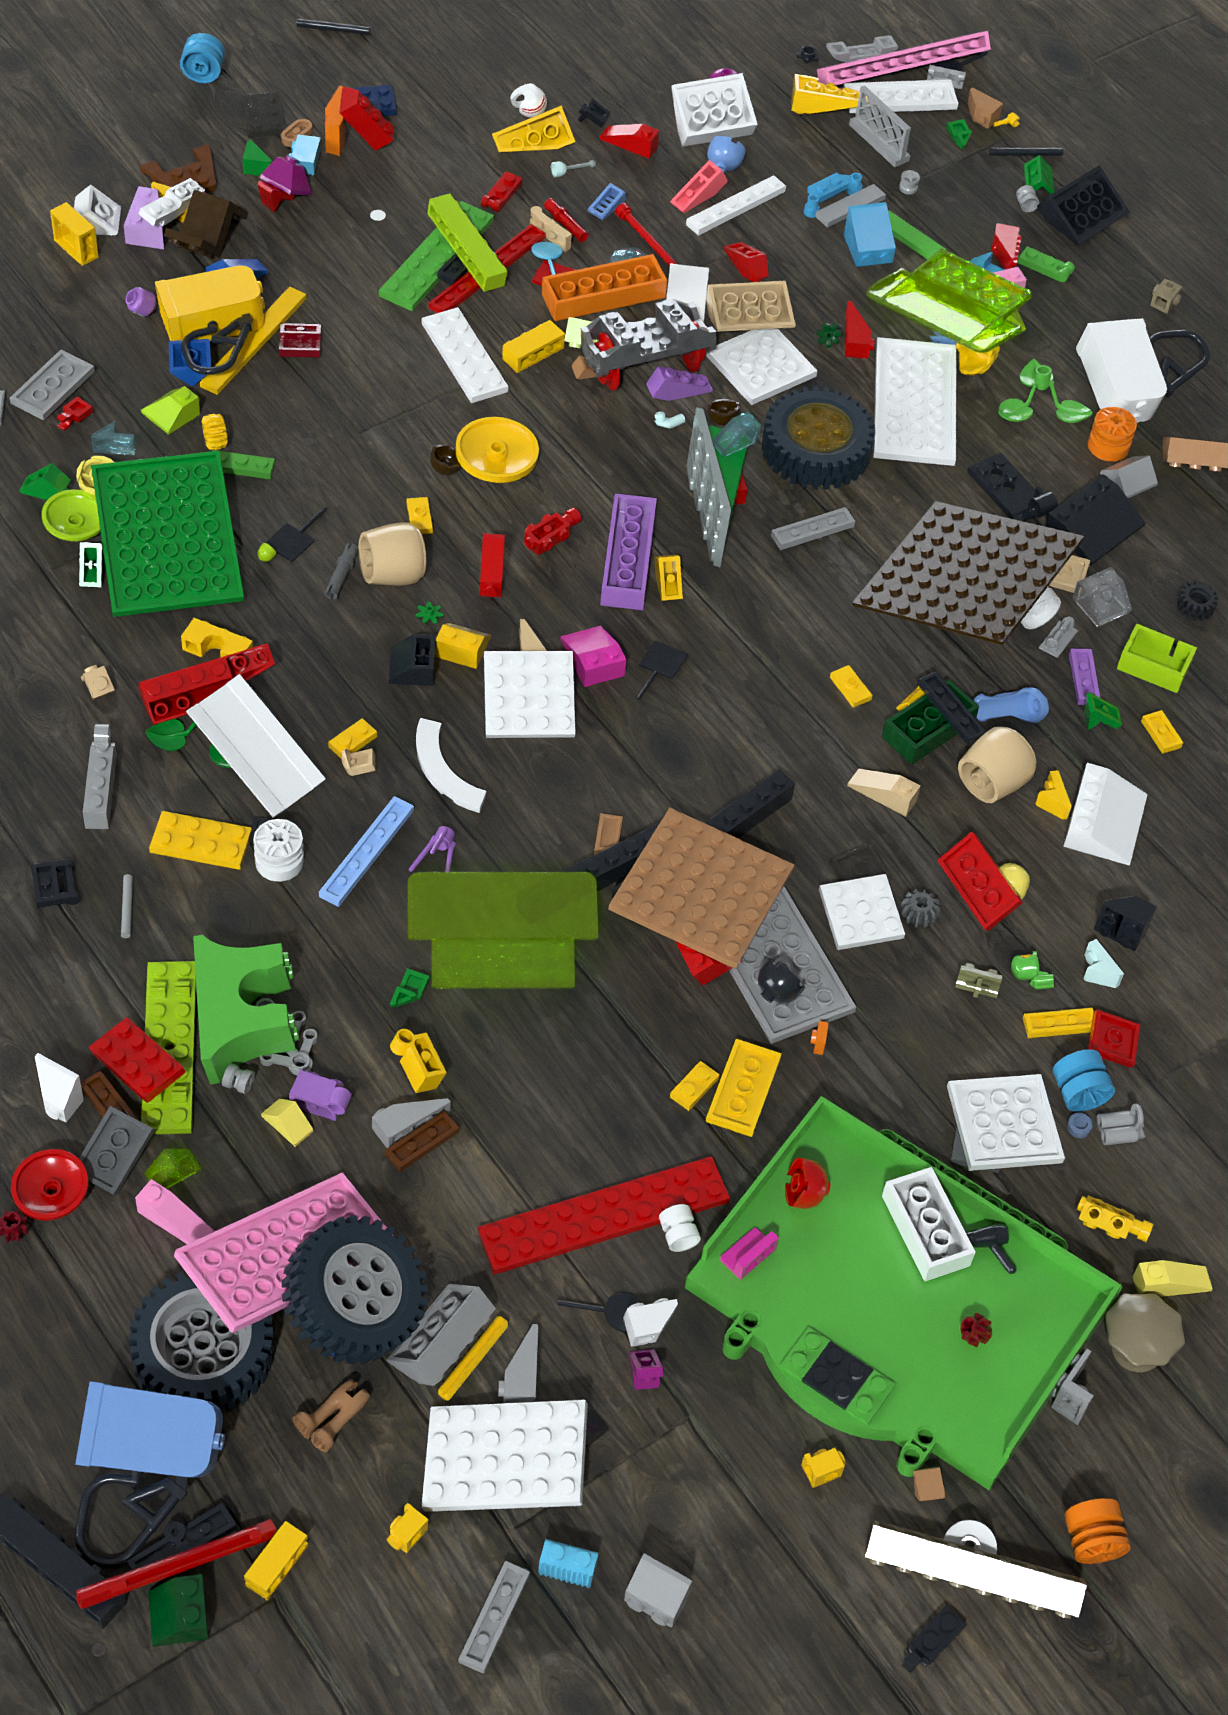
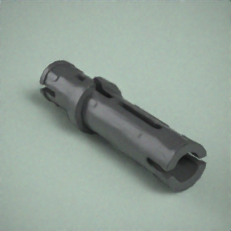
(344, 564)

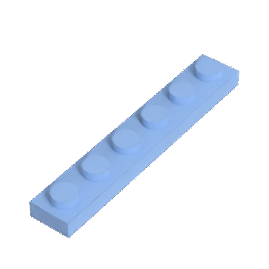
(366, 851)

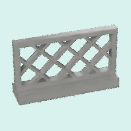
(875, 133)

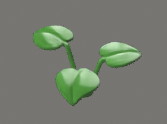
(1041, 378)

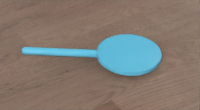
(547, 251)

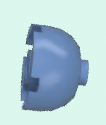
(725, 153)

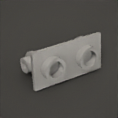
(940, 73)
(1059, 637)

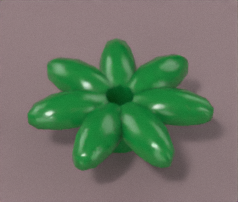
(429, 612)

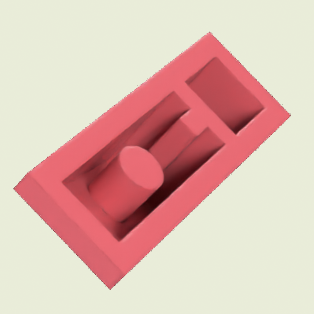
(700, 188)

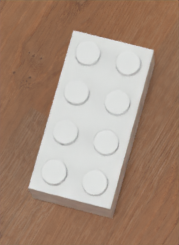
(928, 1224)

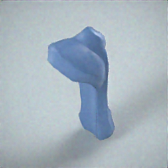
(1026, 704)

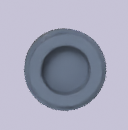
(1079, 1125)

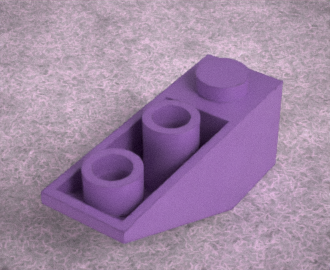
(676, 384)

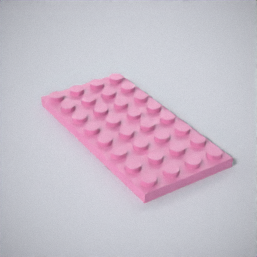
(245, 1261)

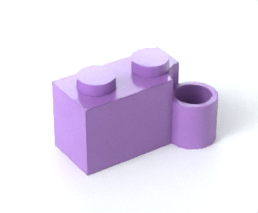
(320, 1095)

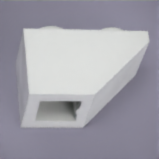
(648, 1321)

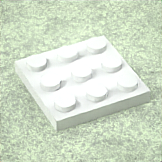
(861, 912)

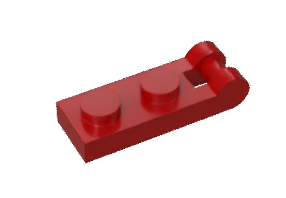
(502, 191)

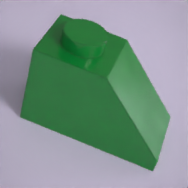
(45, 482)

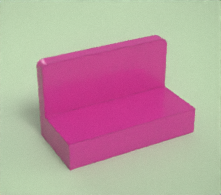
(749, 1252)

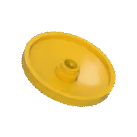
(497, 449)

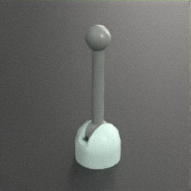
(559, 168)

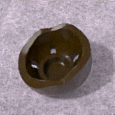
(723, 415)
(444, 465)

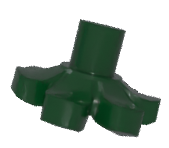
(827, 338)

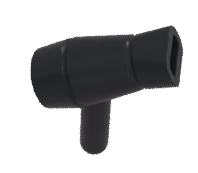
(993, 1237)

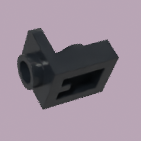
(594, 112)

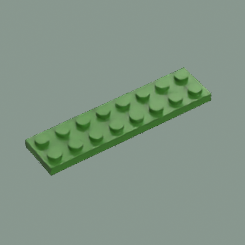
(419, 272)

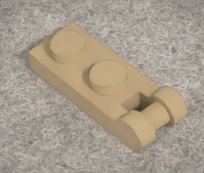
(554, 232)

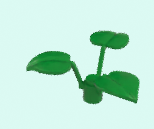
(171, 737)

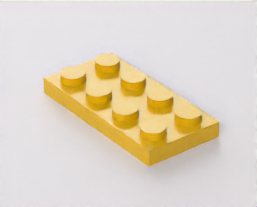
(200, 840)
(743, 1087)

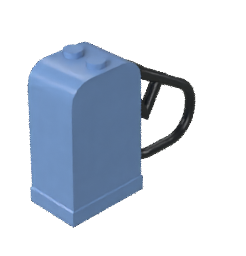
(143, 1435)

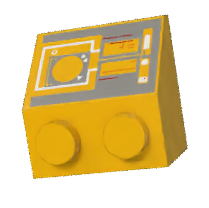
(461, 645)

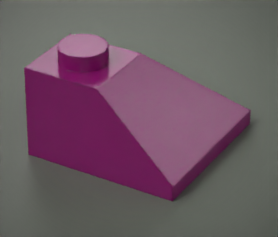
(287, 176)

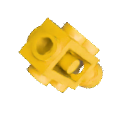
(1107, 1217)

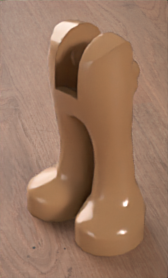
(339, 1399)

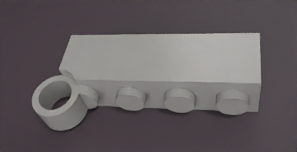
(100, 779)

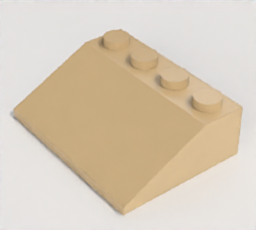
(749, 306)

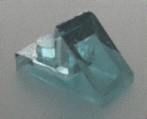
(109, 441)

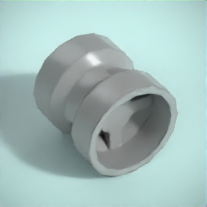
(1027, 198)
(238, 1078)

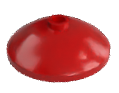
(46, 1172)

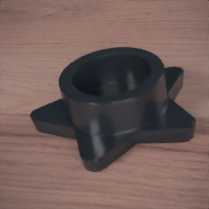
(808, 54)

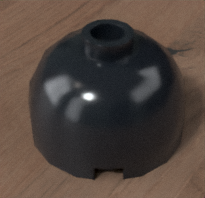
(778, 983)

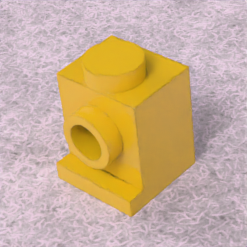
(823, 1466)
(407, 1529)

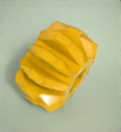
(214, 431)

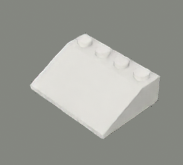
(713, 109)
(1105, 815)

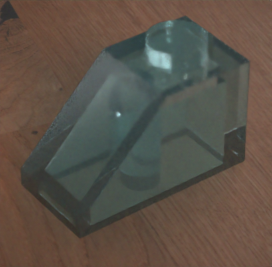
(737, 434)

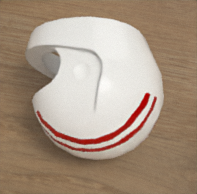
(534, 102)

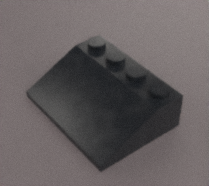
(1084, 206)
(1100, 515)

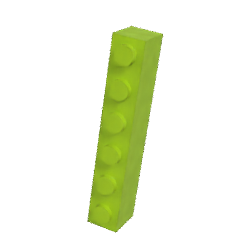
(467, 242)

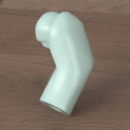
(669, 423)

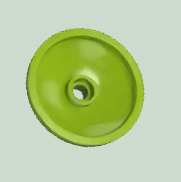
(71, 515)

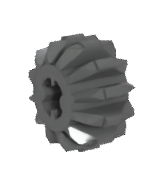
(920, 908)

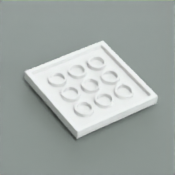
(761, 364)
(529, 694)
(1005, 1122)

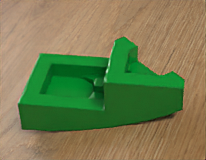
(959, 132)
(410, 989)

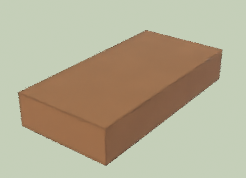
(608, 832)

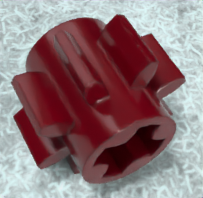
(13, 1226)
(976, 1330)

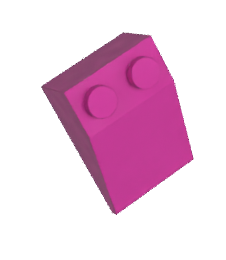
(595, 655)

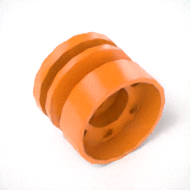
(1112, 434)
(1097, 1531)

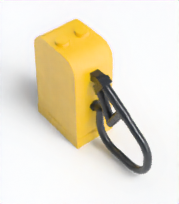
(212, 308)

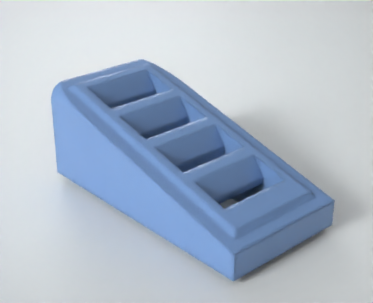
(610, 190)

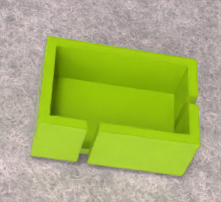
(1149, 659)

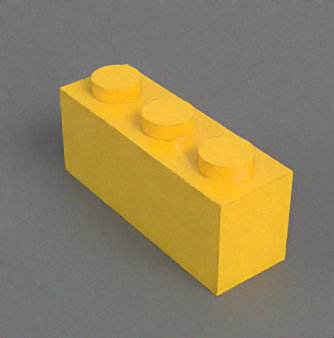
(533, 346)

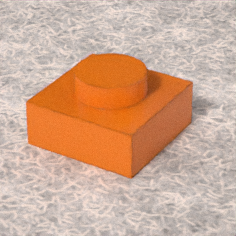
(818, 1037)

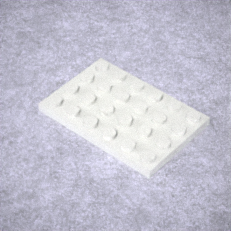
(505, 1456)

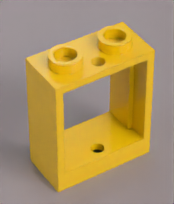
(74, 234)

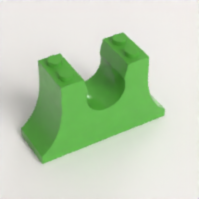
(226, 986)

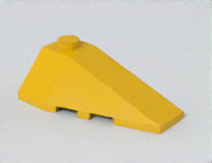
(814, 97)
(540, 132)

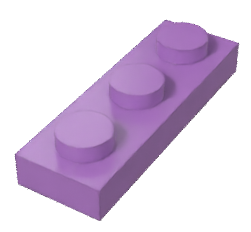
(1083, 674)

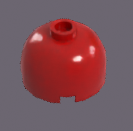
(807, 1184)

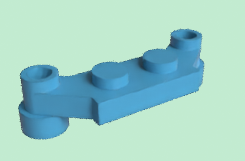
(830, 187)

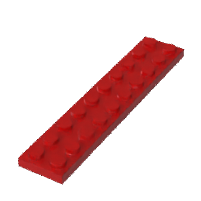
(600, 1215)

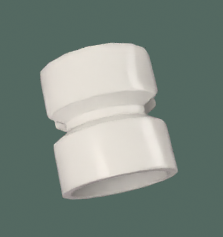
(679, 1230)

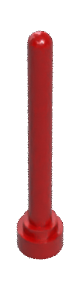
(624, 213)

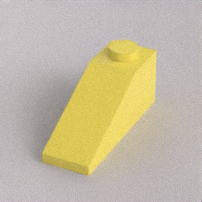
(1171, 1278)

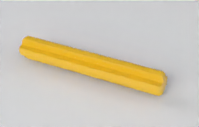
(472, 1358)

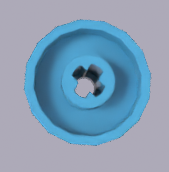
(202, 58)

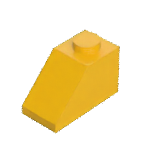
(668, 577)

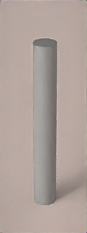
(126, 906)

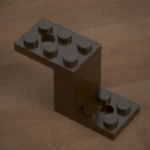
(205, 224)

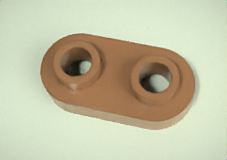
(299, 127)

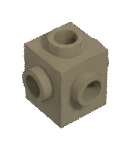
(1166, 296)

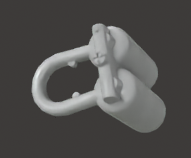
(1121, 1126)

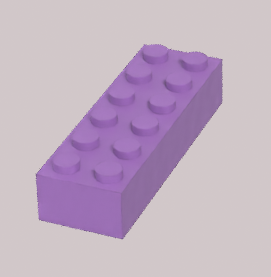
(628, 552)

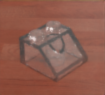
(1102, 596)

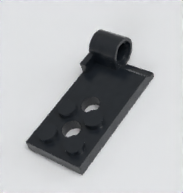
(1020, 503)

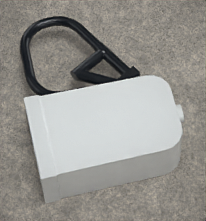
(1125, 368)

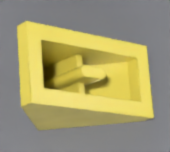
(288, 1120)

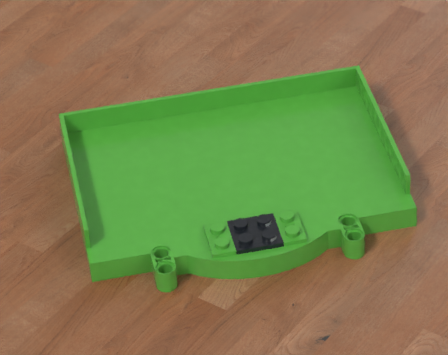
(863, 1333)

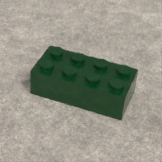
(922, 727)

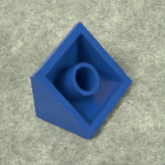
(200, 354)

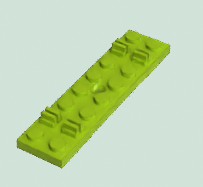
(172, 1022)

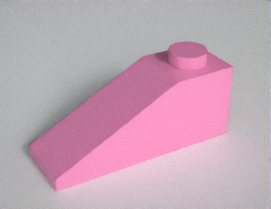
(170, 1213)

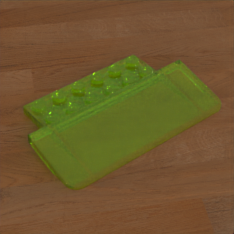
(954, 300)
(502, 926)

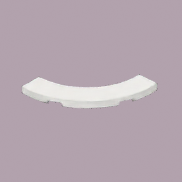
(439, 773)

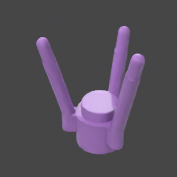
(441, 840)

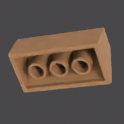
(1195, 453)

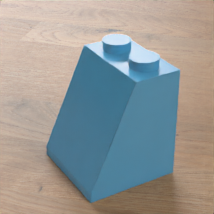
(869, 234)

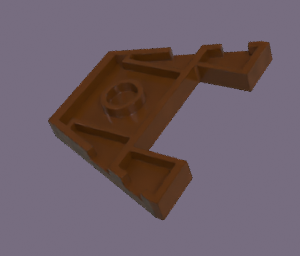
(199, 171)

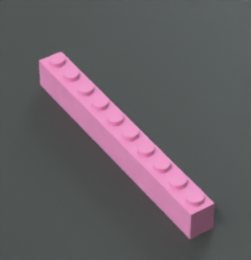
(904, 58)

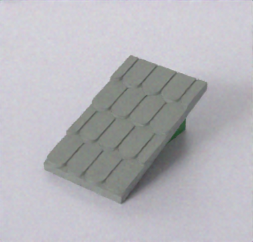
(713, 483)

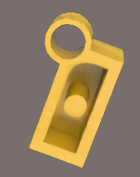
(418, 1060)

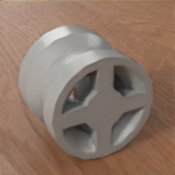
(909, 182)

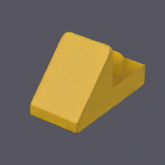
(1054, 797)

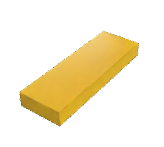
(1058, 1022)

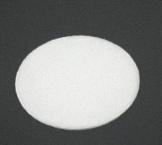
(377, 215)

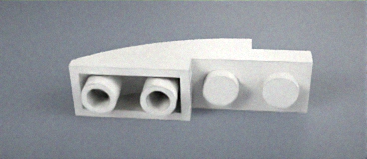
(171, 205)

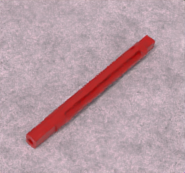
(174, 1564)

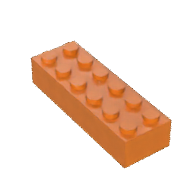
(604, 287)

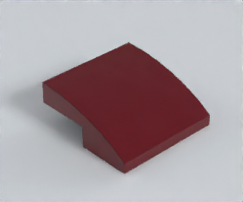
(300, 340)

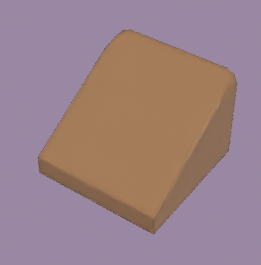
(582, 369)
(928, 1484)

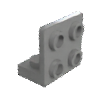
(1071, 1398)

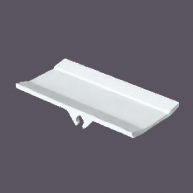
(256, 745)

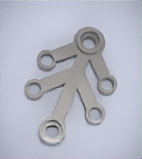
(294, 1056)

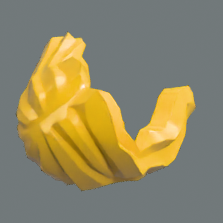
(975, 362)

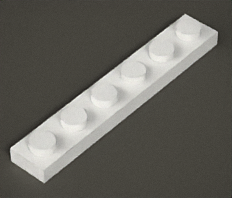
(736, 205)

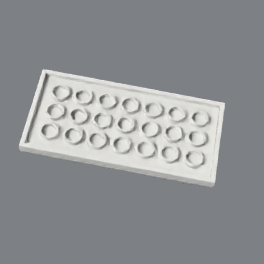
(915, 401)

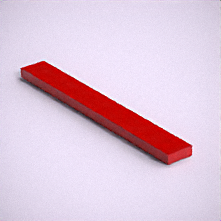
(507, 255)

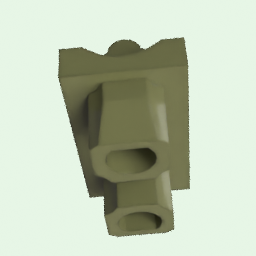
(978, 981)

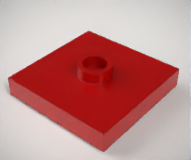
(1114, 1038)

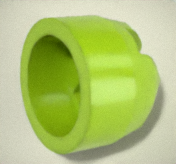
(266, 552)

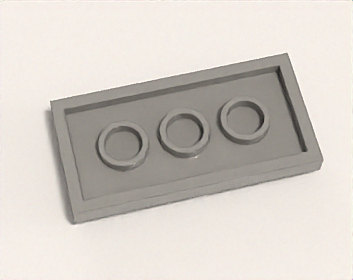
(52, 384)

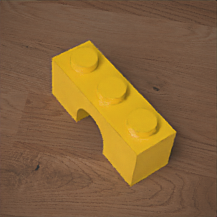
(203, 636)

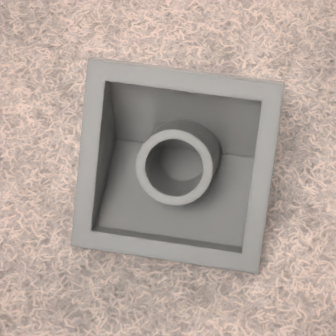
(1132, 475)

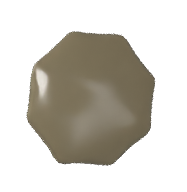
(1143, 1331)

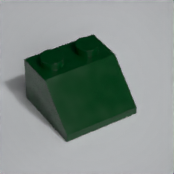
(178, 1611)

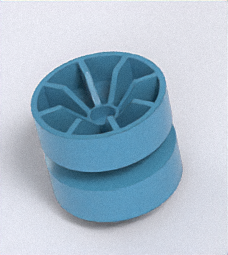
(1083, 1080)

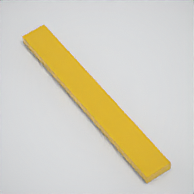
(273, 317)

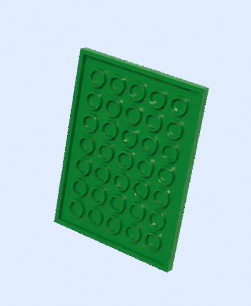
(166, 533)

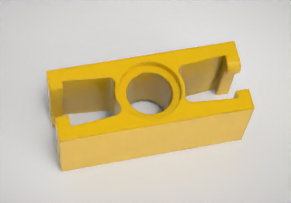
(276, 1560)

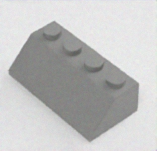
(442, 1333)

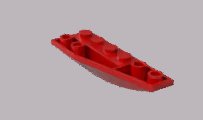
(176, 692)

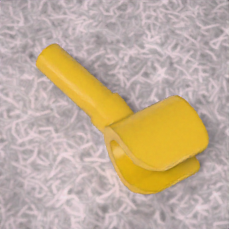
(1011, 118)

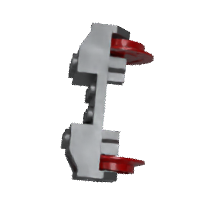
(623, 344)

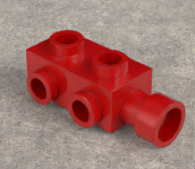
(550, 530)

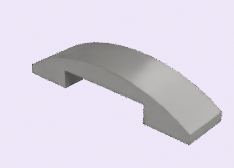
(880, 46)

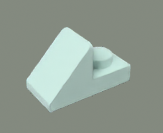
(1102, 968)

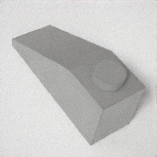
(401, 1119)
(520, 1375)

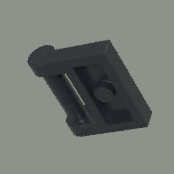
(47, 886)

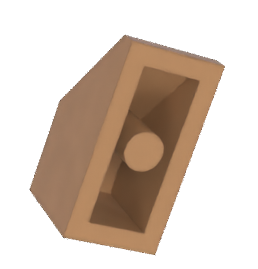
(983, 108)

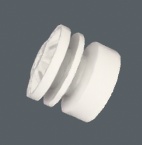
(1042, 610)
(278, 850)

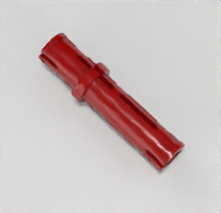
(561, 215)

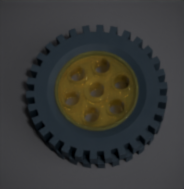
(818, 438)

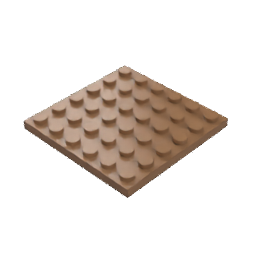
(702, 887)

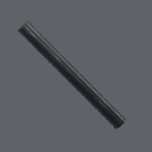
(333, 26)
(1027, 151)

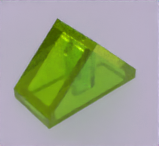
(172, 1167)

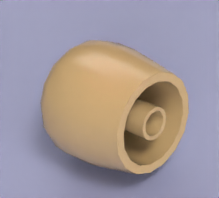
(392, 555)
(997, 764)

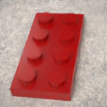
(980, 881)
(137, 1060)

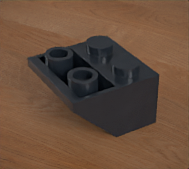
(413, 661)
(1125, 920)

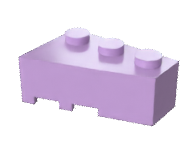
(136, 228)

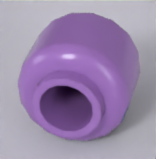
(141, 301)

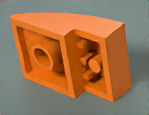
(335, 125)

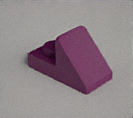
(645, 1369)

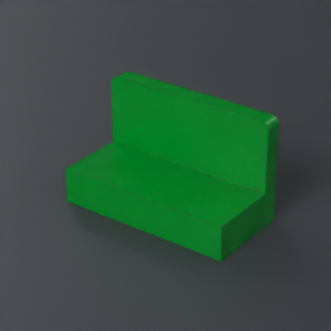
(1039, 174)

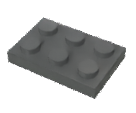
(114, 1150)

